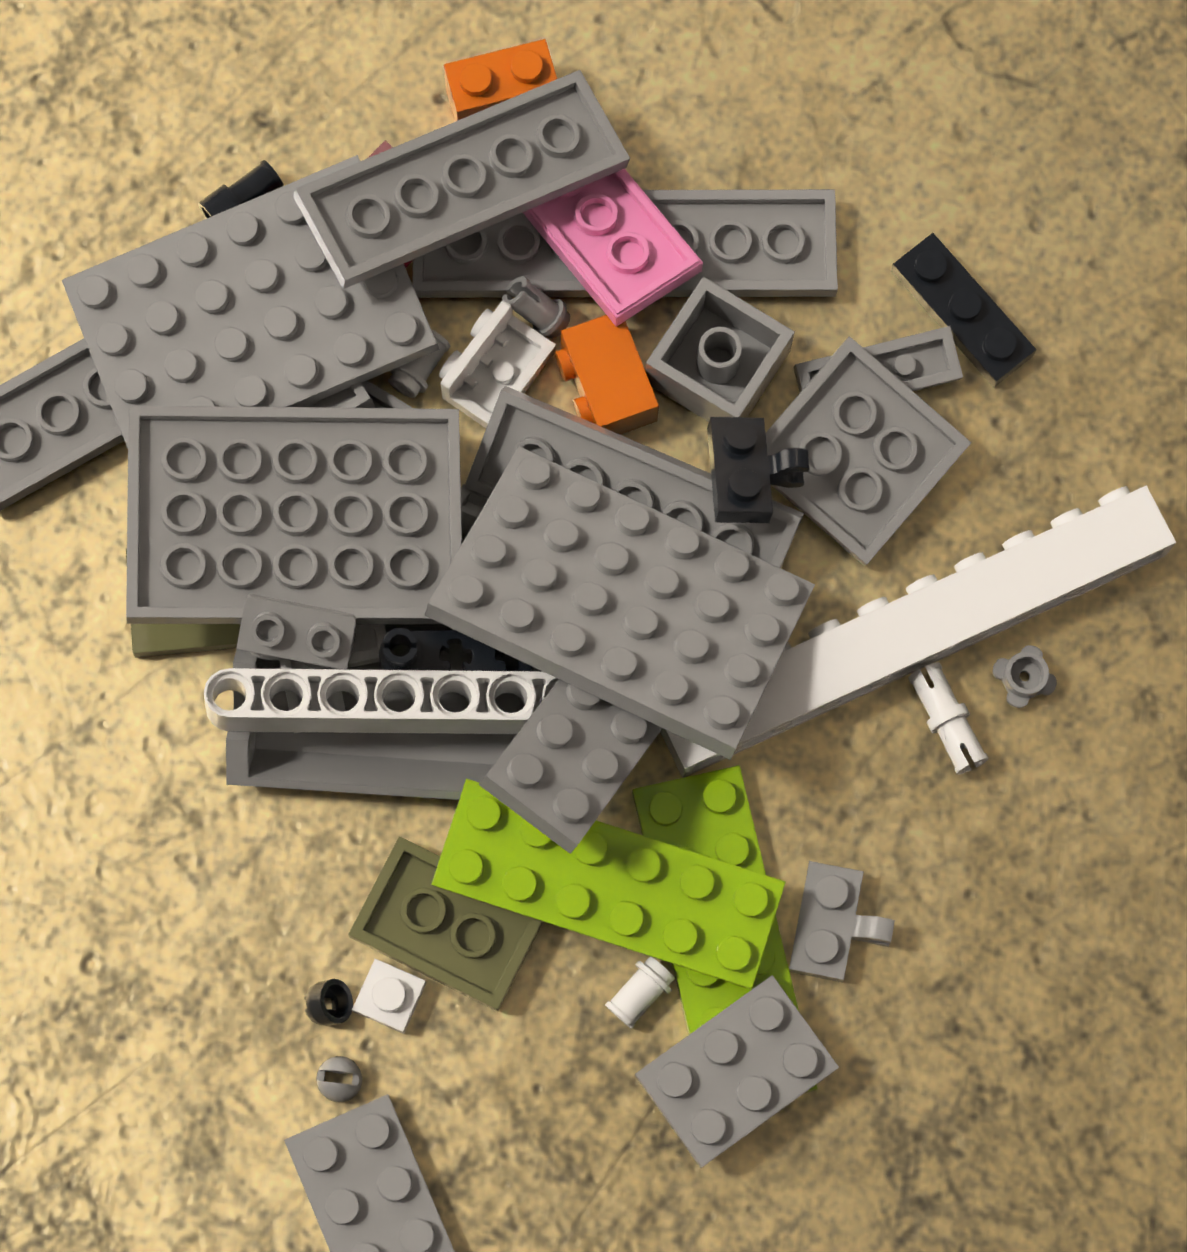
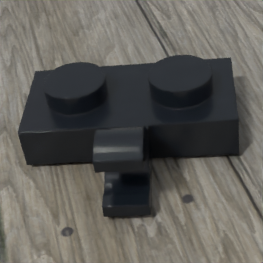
(745, 471)

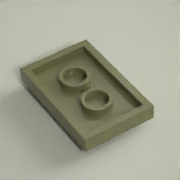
(441, 932)

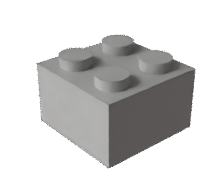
(718, 354)

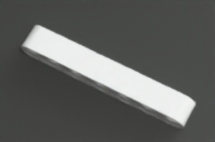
(370, 689)

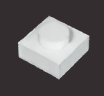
(389, 996)

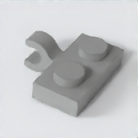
(830, 922)

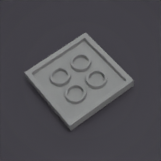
(868, 448)

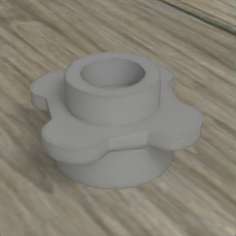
(1027, 661)

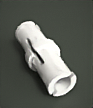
(948, 718)

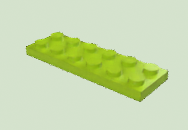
(714, 819)
(613, 888)

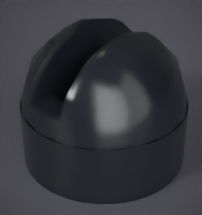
(340, 998)

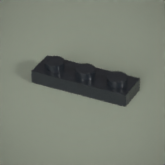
(960, 302)

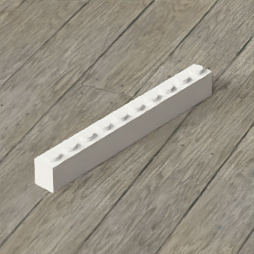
(949, 615)

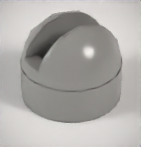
(339, 1091)

